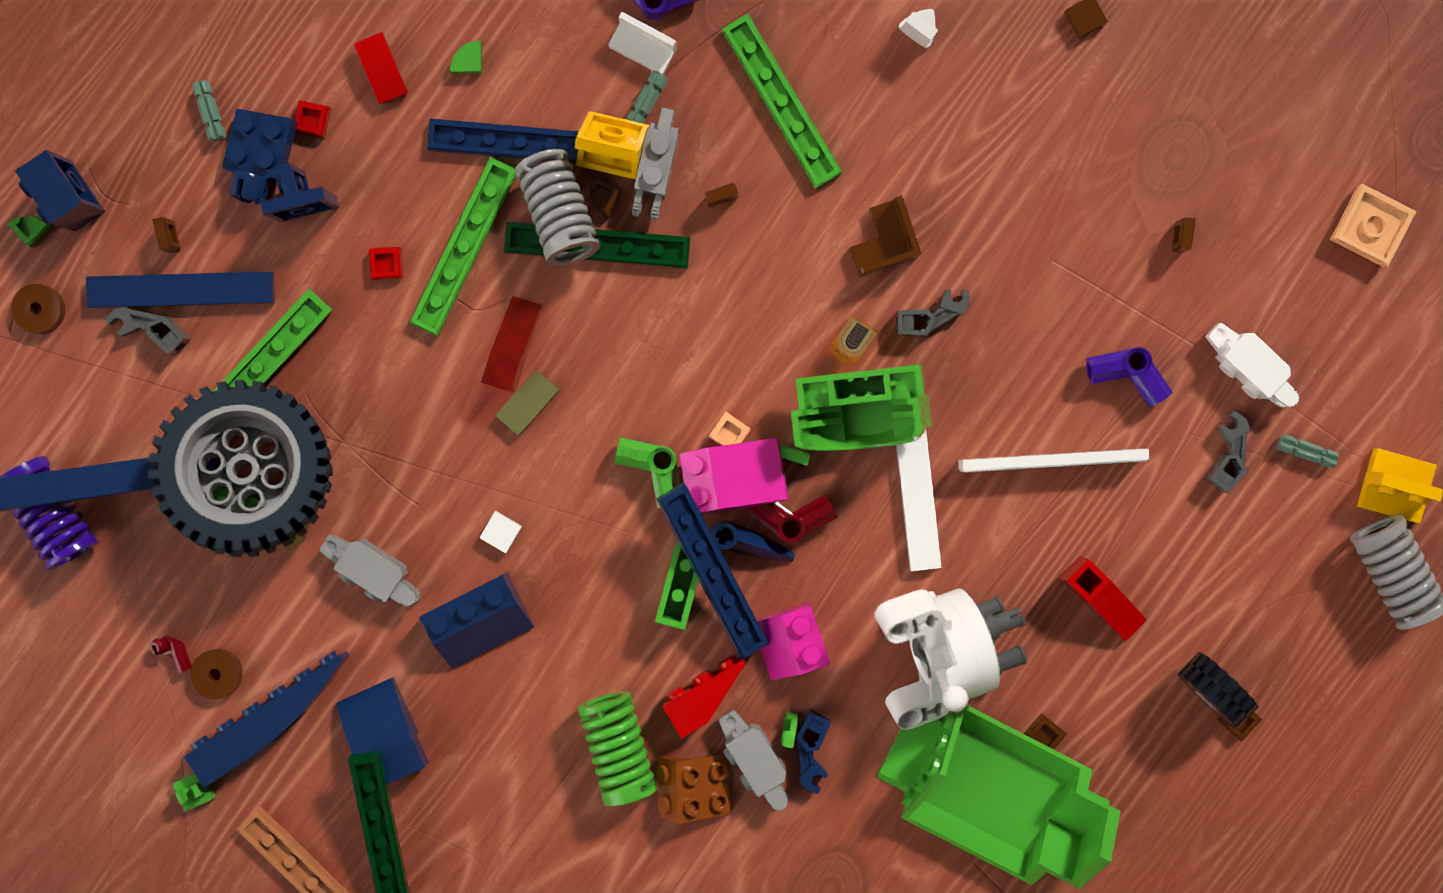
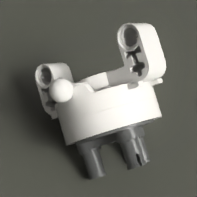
(951, 649)

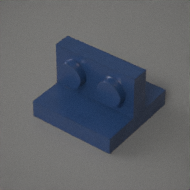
(298, 198)

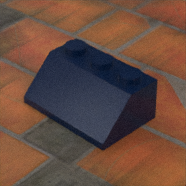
(477, 620)

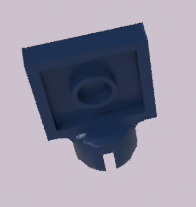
(253, 152)

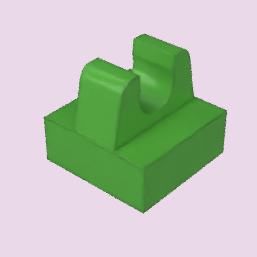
(191, 792)

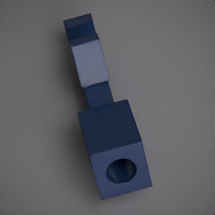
(808, 765)

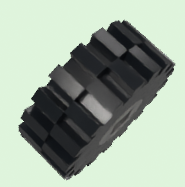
(1218, 690)

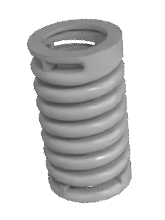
(557, 216)
(1400, 573)

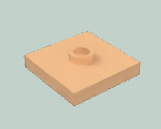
(1373, 225)

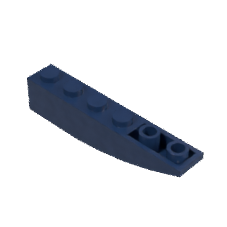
(261, 723)

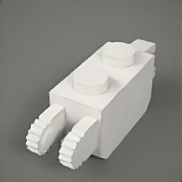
(1253, 365)

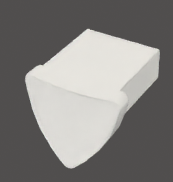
(920, 27)

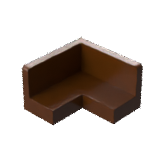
(895, 239)

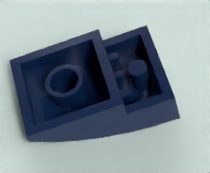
(381, 722)

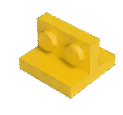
(610, 144)
(1398, 485)

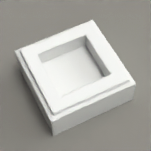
(501, 532)

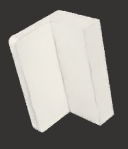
(643, 44)

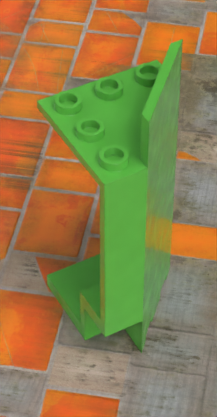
(1002, 797)

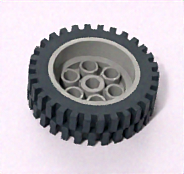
(205, 432)

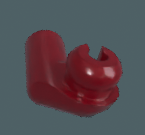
(173, 648)

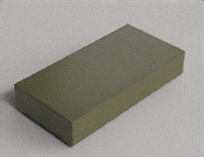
(527, 402)

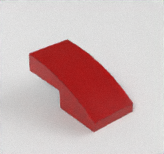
(380, 67)

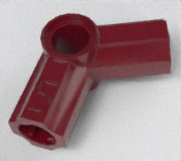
(810, 517)

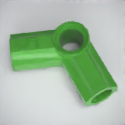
(641, 456)

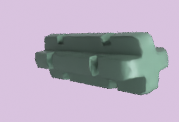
(647, 97)
(209, 110)
(1307, 451)

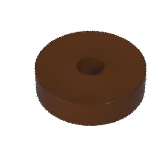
(24, 308)
(202, 677)

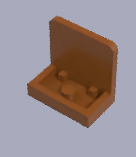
(693, 787)

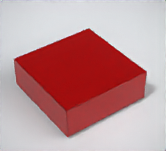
(312, 119)
(385, 263)

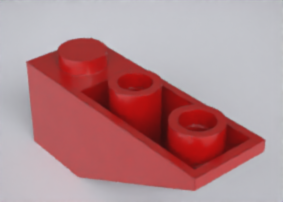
(1103, 597)
(697, 703)

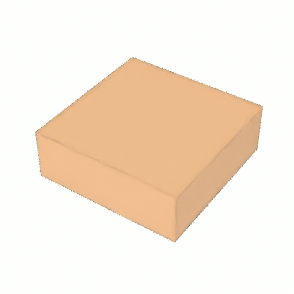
(729, 431)

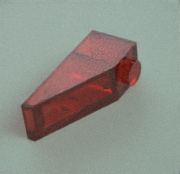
(511, 345)

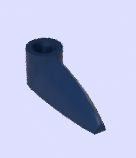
(751, 543)

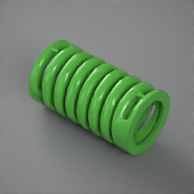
(608, 753)

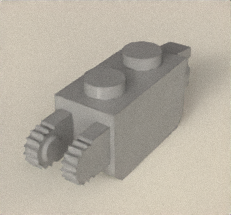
(656, 163)
(371, 569)
(755, 757)

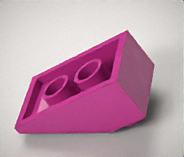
(735, 476)

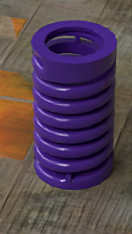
(52, 547)

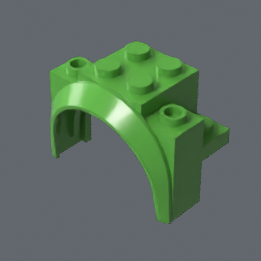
(861, 409)

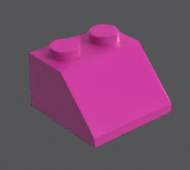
(792, 642)

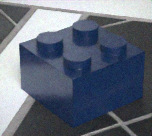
(58, 191)

